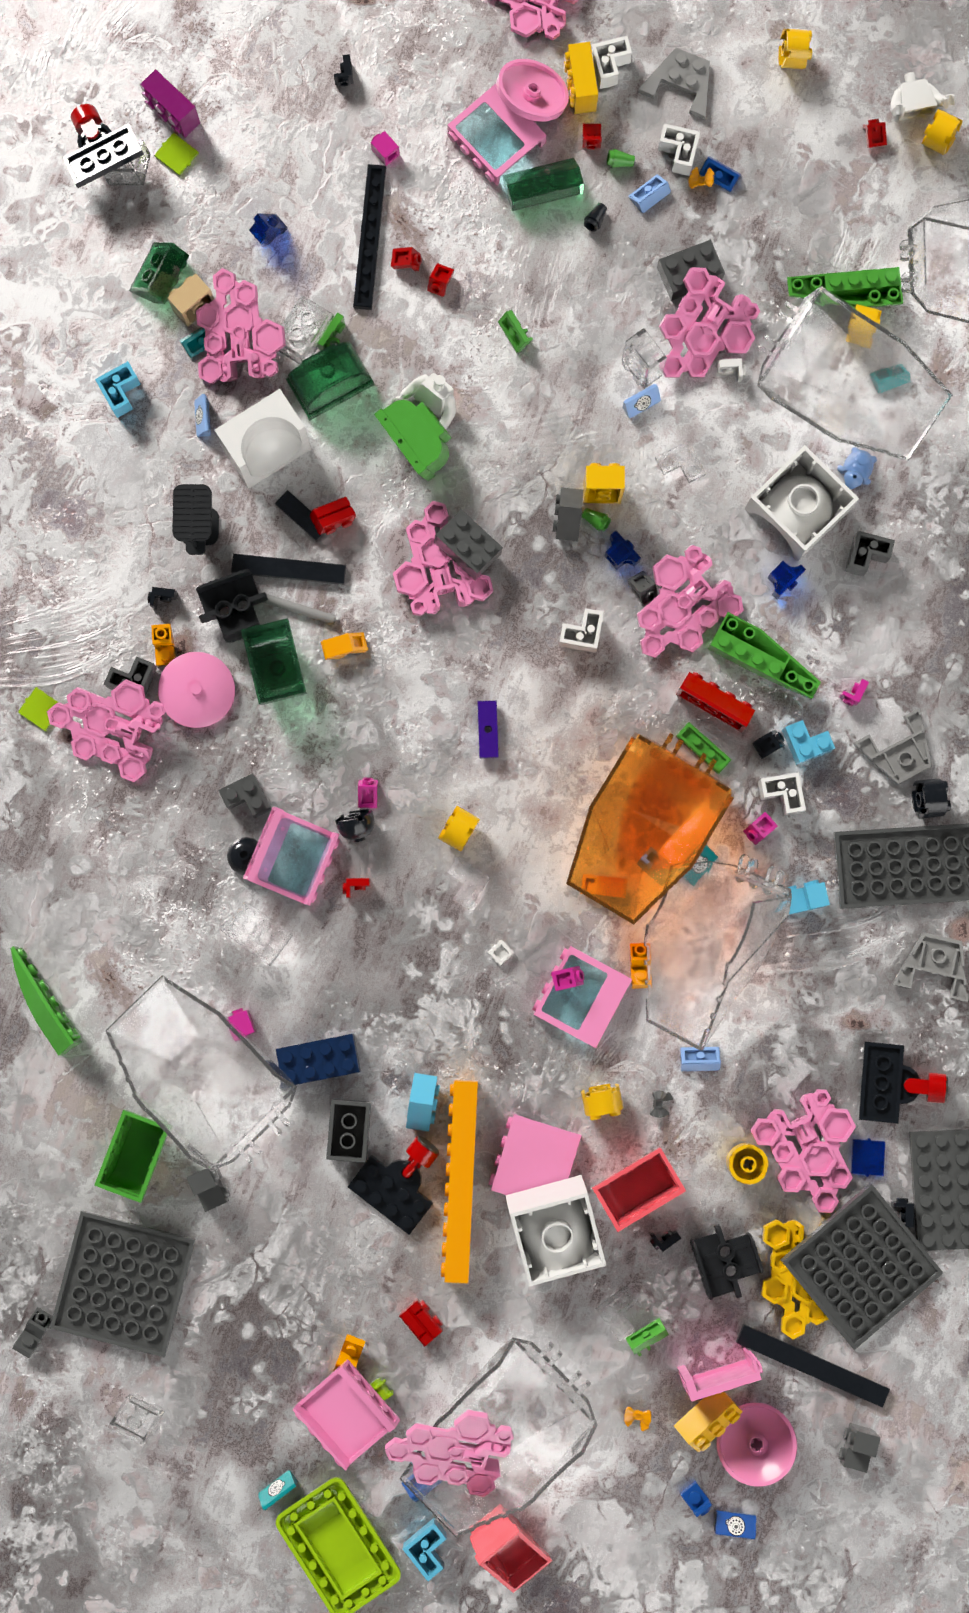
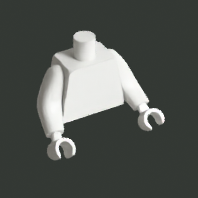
(917, 98)
(435, 394)

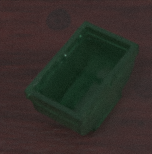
(328, 379)
(273, 661)

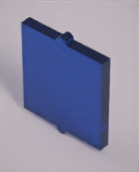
(868, 1157)

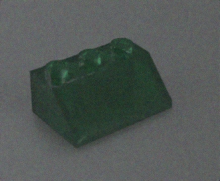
(159, 272)

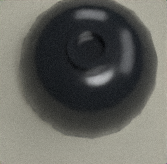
(356, 824)
(240, 854)

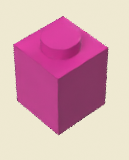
(384, 148)
(243, 1021)

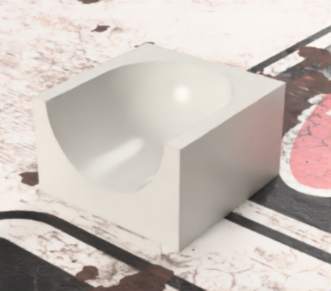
(263, 438)
(803, 501)
(555, 1230)

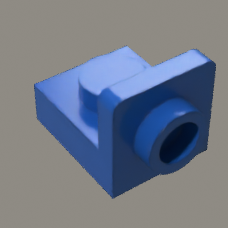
(696, 1499)

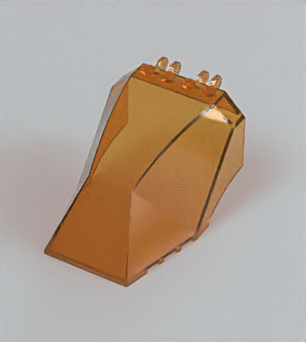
(648, 807)

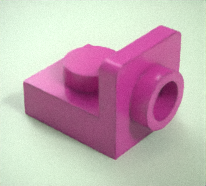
(858, 690)
(367, 793)
(760, 828)
(568, 978)

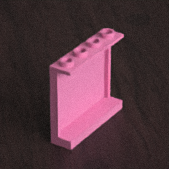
(533, 1155)
(721, 1378)
(346, 1414)

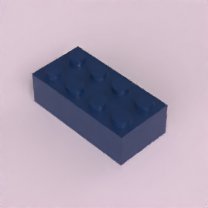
(319, 1059)

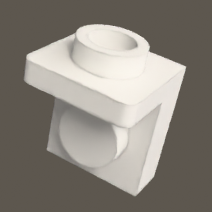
(729, 366)

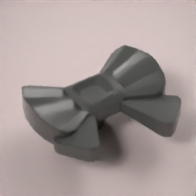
(660, 1096)

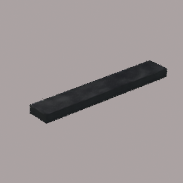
(290, 569)

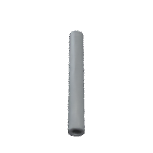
(300, 609)

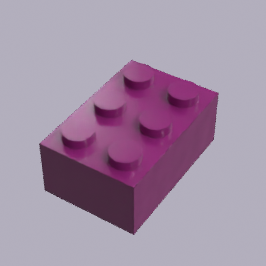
(170, 104)

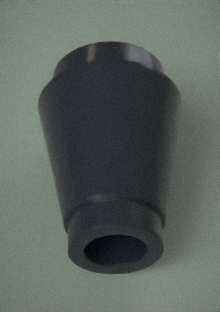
(595, 218)

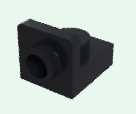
(346, 76)
(164, 594)
(769, 743)
(907, 1212)
(669, 1239)

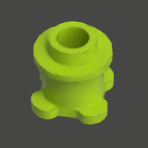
(382, 1389)

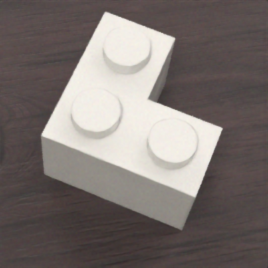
(608, 57)
(681, 143)
(583, 637)
(787, 788)

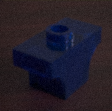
(267, 227)
(621, 551)
(785, 578)

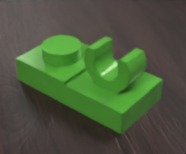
(514, 331)
(329, 336)
(646, 1336)

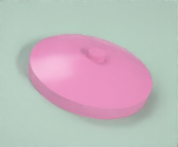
(532, 90)
(196, 690)
(758, 1446)

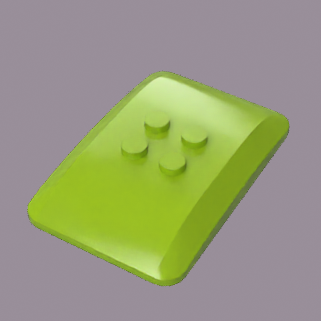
(338, 1547)

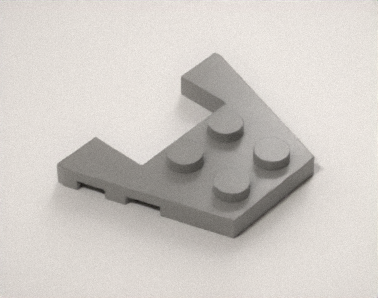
(685, 73)
(904, 757)
(936, 956)

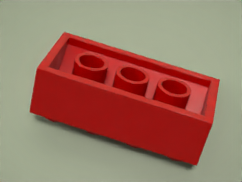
(716, 702)

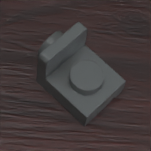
(643, 586)

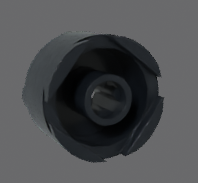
(930, 798)

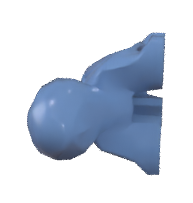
(857, 468)

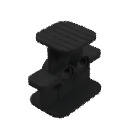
(194, 517)
(228, 593)
(713, 1266)

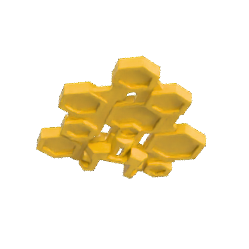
(783, 1285)

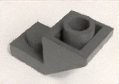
(33, 1333)

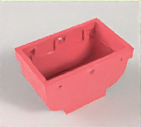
(638, 1189)
(508, 1552)

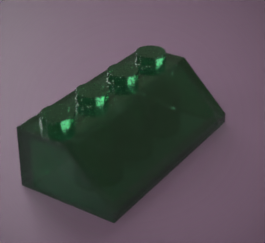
(543, 184)

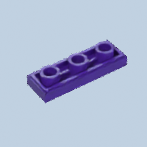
(488, 718)

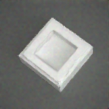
(500, 952)

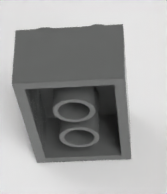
(676, 266)
(468, 544)
(348, 1130)

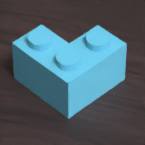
(115, 385)
(802, 746)
(809, 897)
(422, 1102)
(421, 1548)

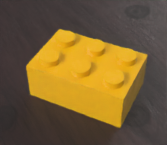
(581, 78)
(604, 483)
(708, 1420)

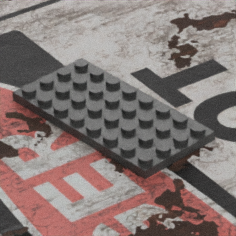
(902, 865)

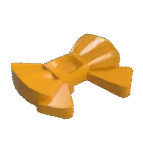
(697, 180)
(644, 1417)

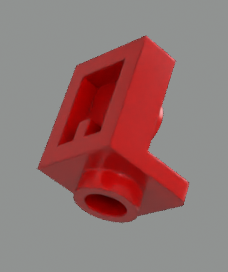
(875, 133)
(591, 136)
(406, 258)
(440, 279)
(357, 883)

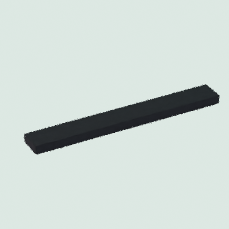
(369, 237)
(813, 1365)

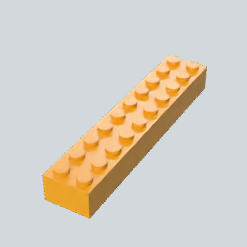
(460, 1184)

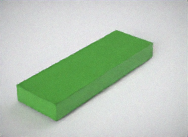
(701, 744)

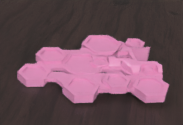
(528, 19)
(238, 321)
(702, 336)
(412, 577)
(674, 608)
(100, 720)
(817, 1157)
(443, 1446)

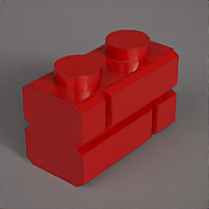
(333, 515)
(421, 1321)

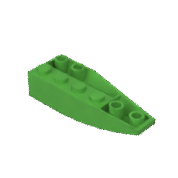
(860, 287)
(761, 655)
(44, 1006)

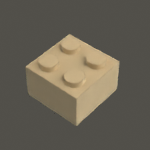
(189, 298)

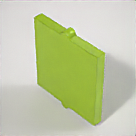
(176, 154)
(36, 708)

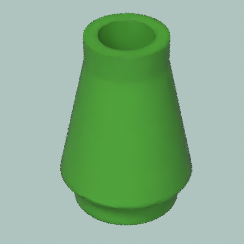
(619, 159)
(597, 519)

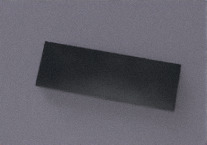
(298, 513)

